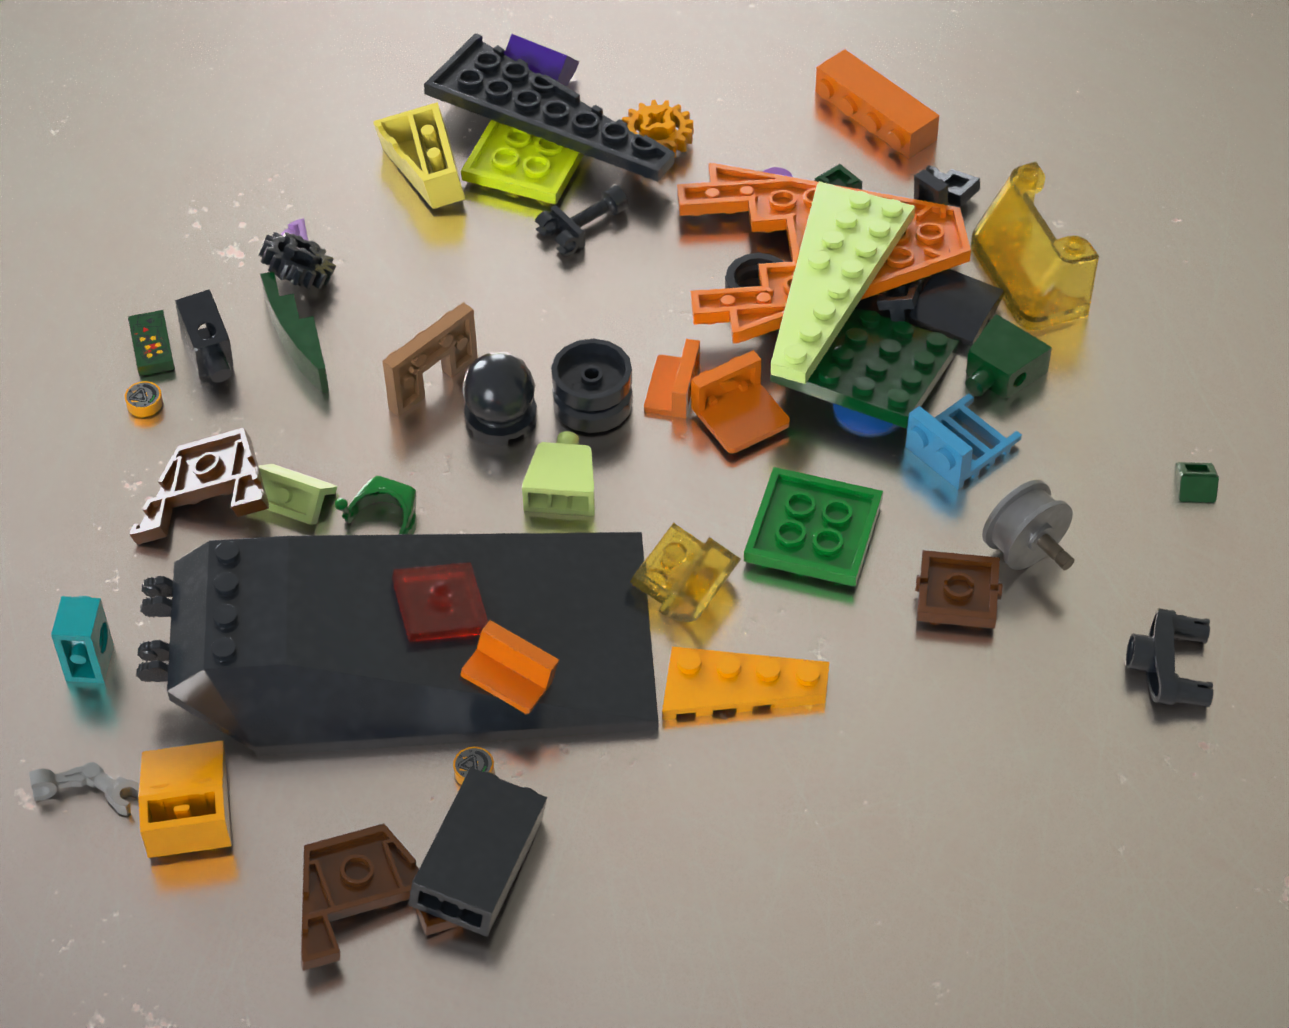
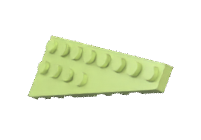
(838, 259)

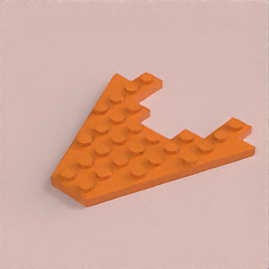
(779, 202)

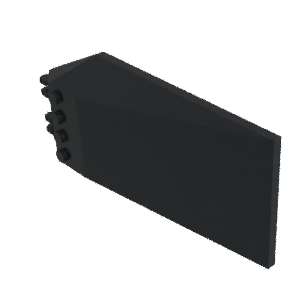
(311, 654)

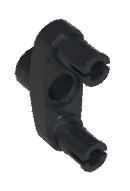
(1157, 657)

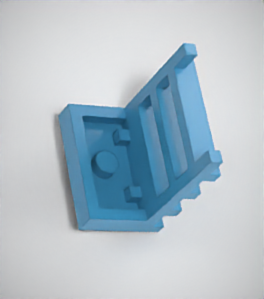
(949, 446)

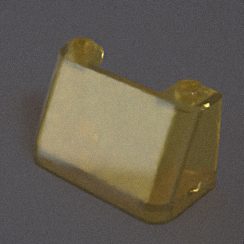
(1042, 276)

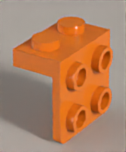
(736, 404)

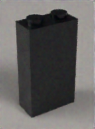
(478, 851)

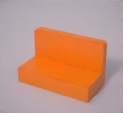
(671, 382)
(510, 668)

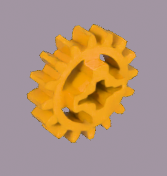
(660, 123)

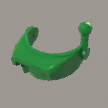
(383, 490)

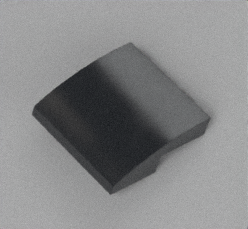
(956, 306)

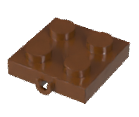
(958, 589)

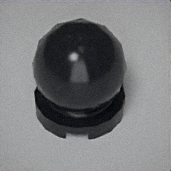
(499, 398)

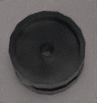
(592, 385)

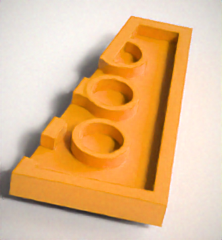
(729, 680)

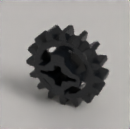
(297, 260)

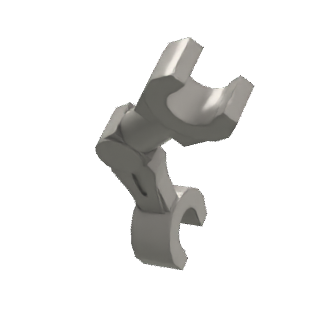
(45, 784)

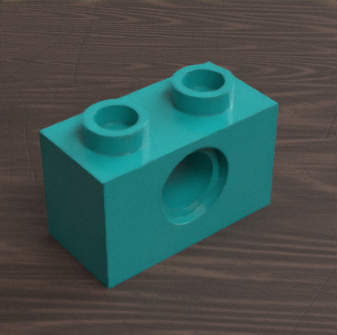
(82, 639)

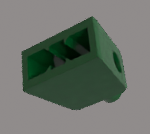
(1005, 359)

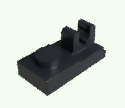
(900, 299)

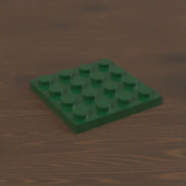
(879, 367)

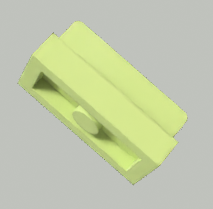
(294, 493)

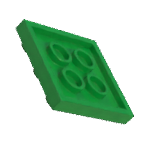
(813, 526)

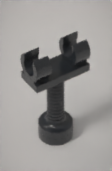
(571, 234)

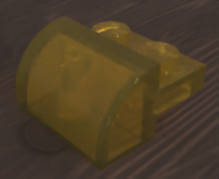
(684, 573)

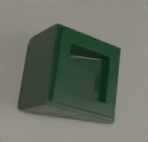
(1196, 482)

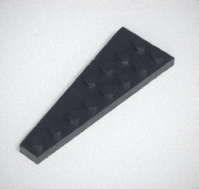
(508, 92)

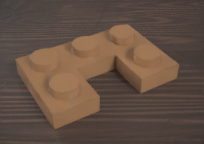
(448, 340)

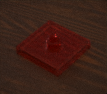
(439, 601)

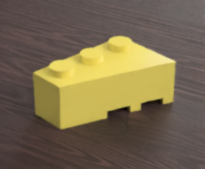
(423, 153)

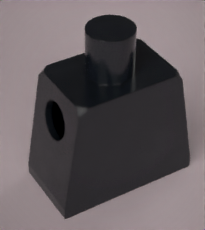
(209, 346)

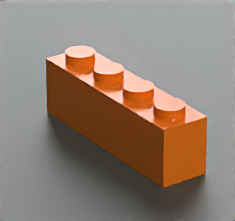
(877, 103)

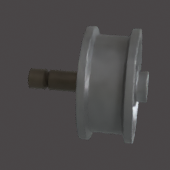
(1029, 526)

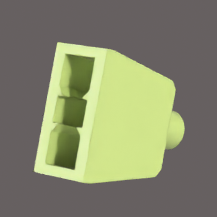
(560, 478)

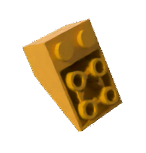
(184, 799)

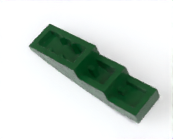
(296, 334)

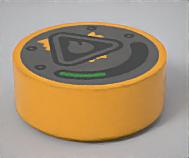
(143, 399)
(472, 757)

